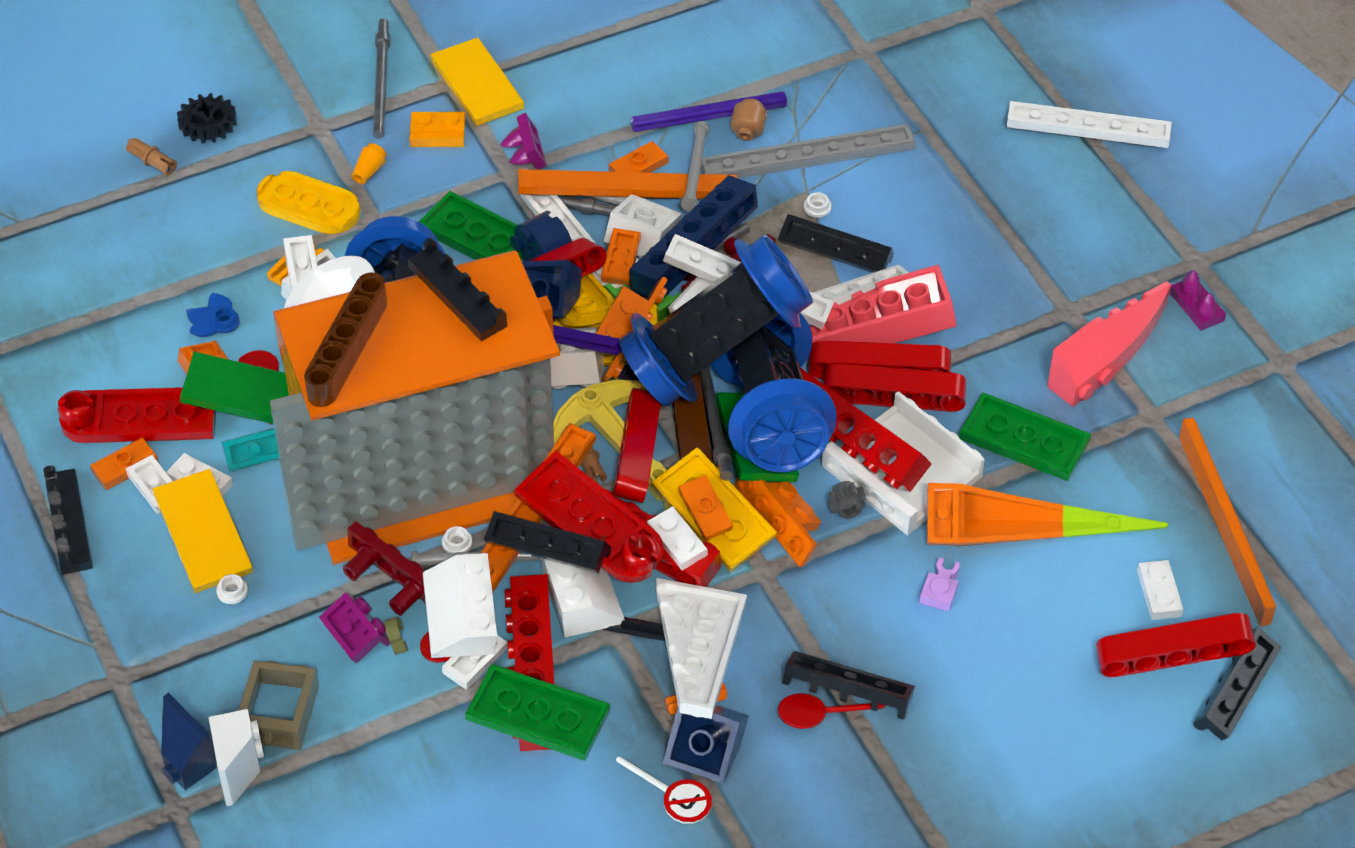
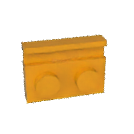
(437, 129)

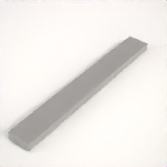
(811, 152)

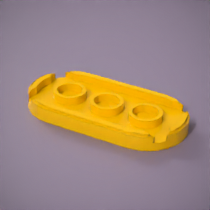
(308, 202)
(591, 305)

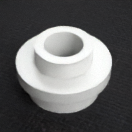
(817, 205)
(455, 535)
(230, 583)

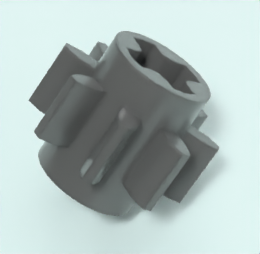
(847, 499)

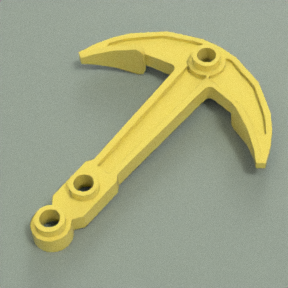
(603, 417)

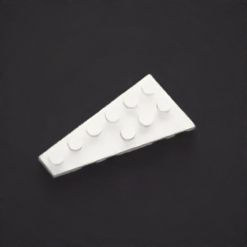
(699, 639)

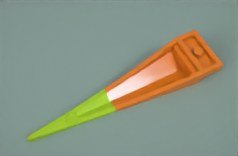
(979, 516)

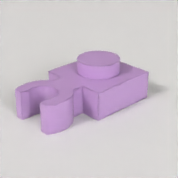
(940, 587)

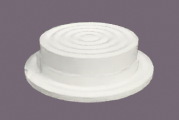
(329, 279)

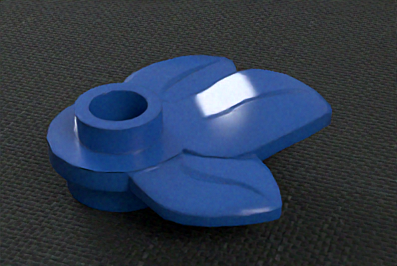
(214, 318)

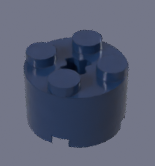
(539, 236)

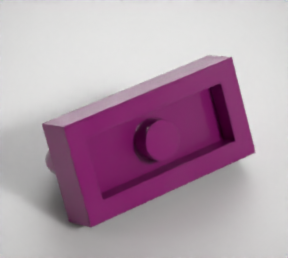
(528, 138)
(1197, 301)

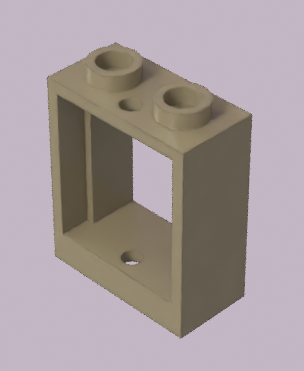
(279, 731)

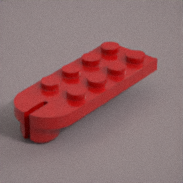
(132, 415)
(580, 505)

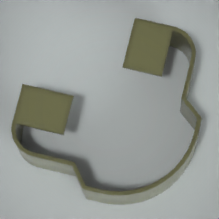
(392, 628)

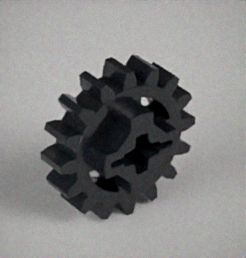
(206, 118)

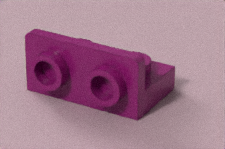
(353, 626)

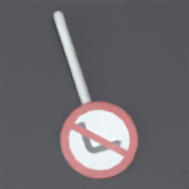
(683, 800)

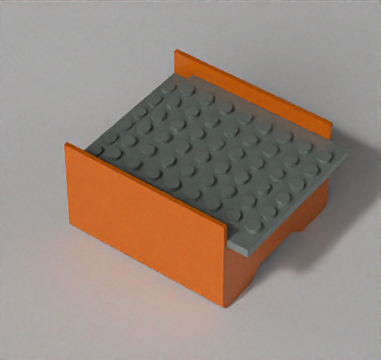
(428, 419)

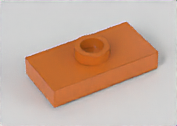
(644, 159)
(620, 256)
(112, 468)
(705, 508)

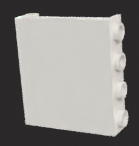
(950, 460)

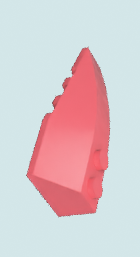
(892, 311)
(1104, 346)

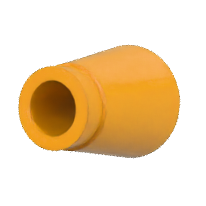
(369, 162)

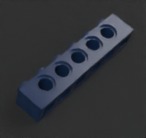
(705, 224)

